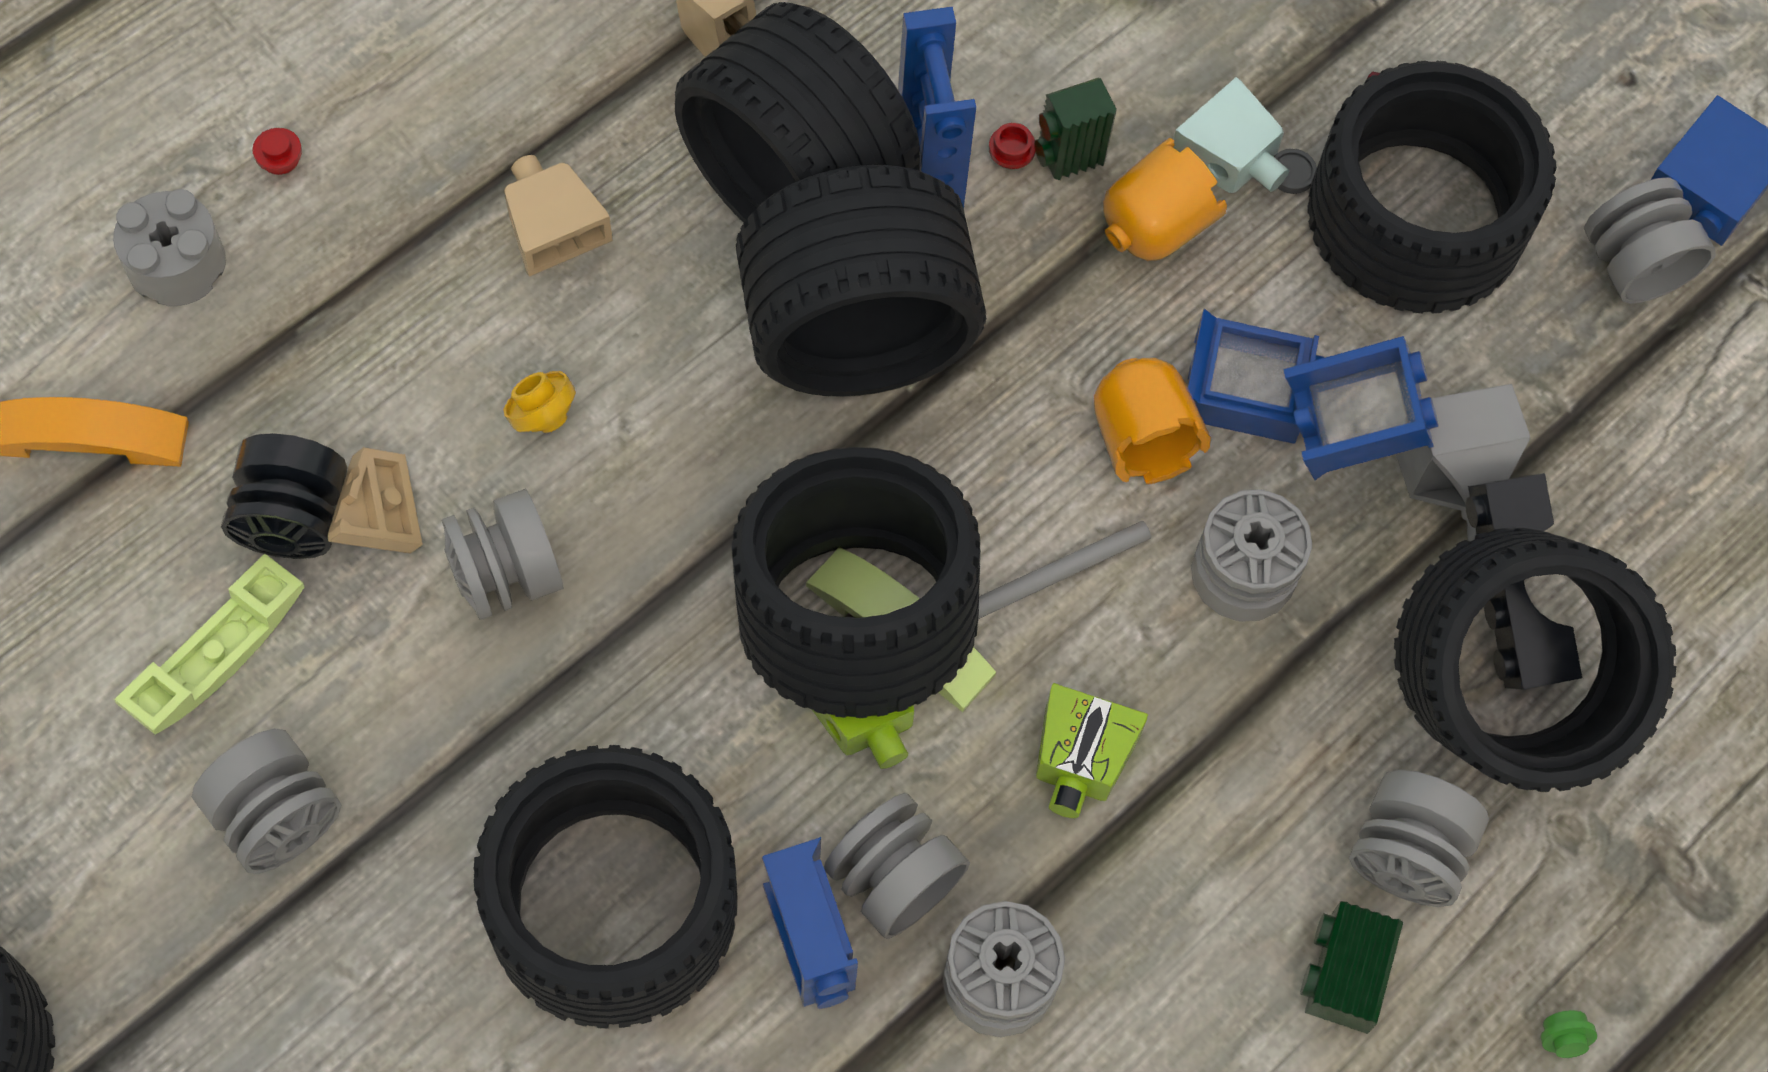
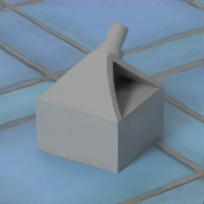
(1475, 444)

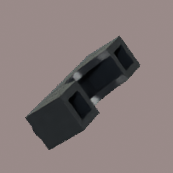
(1529, 645)

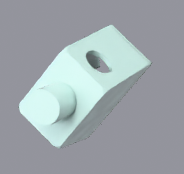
(1235, 139)

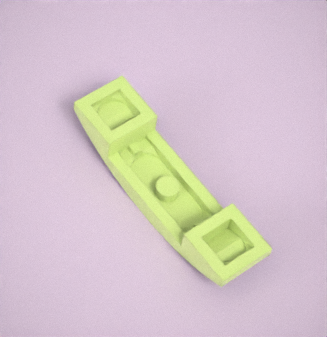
(865, 591)
(215, 650)

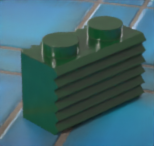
(1075, 128)
(1352, 966)

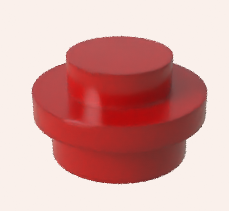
(1012, 146)
(277, 150)

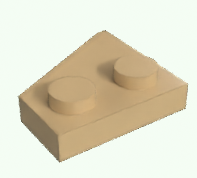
(377, 504)

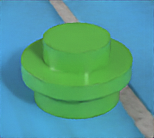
(1568, 1034)

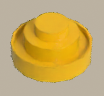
(540, 402)

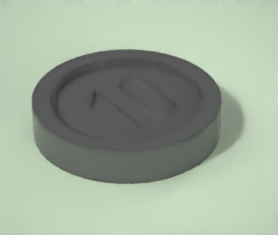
(1301, 170)

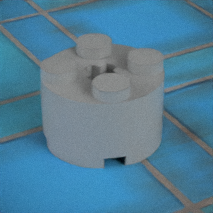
(169, 247)

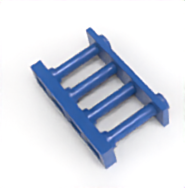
(924, 83)

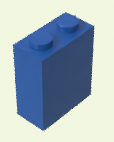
(1720, 167)

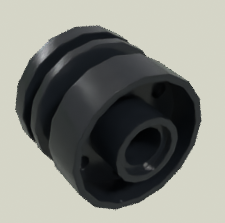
(284, 496)

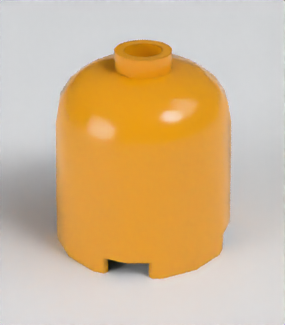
(1161, 203)
(1149, 420)

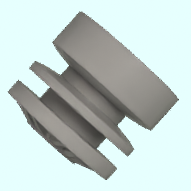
(1649, 240)
(502, 554)
(1238, 576)
(266, 800)
(1419, 838)
(888, 856)
(1007, 999)

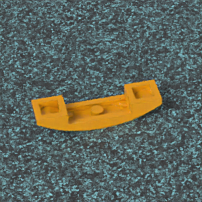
(92, 426)

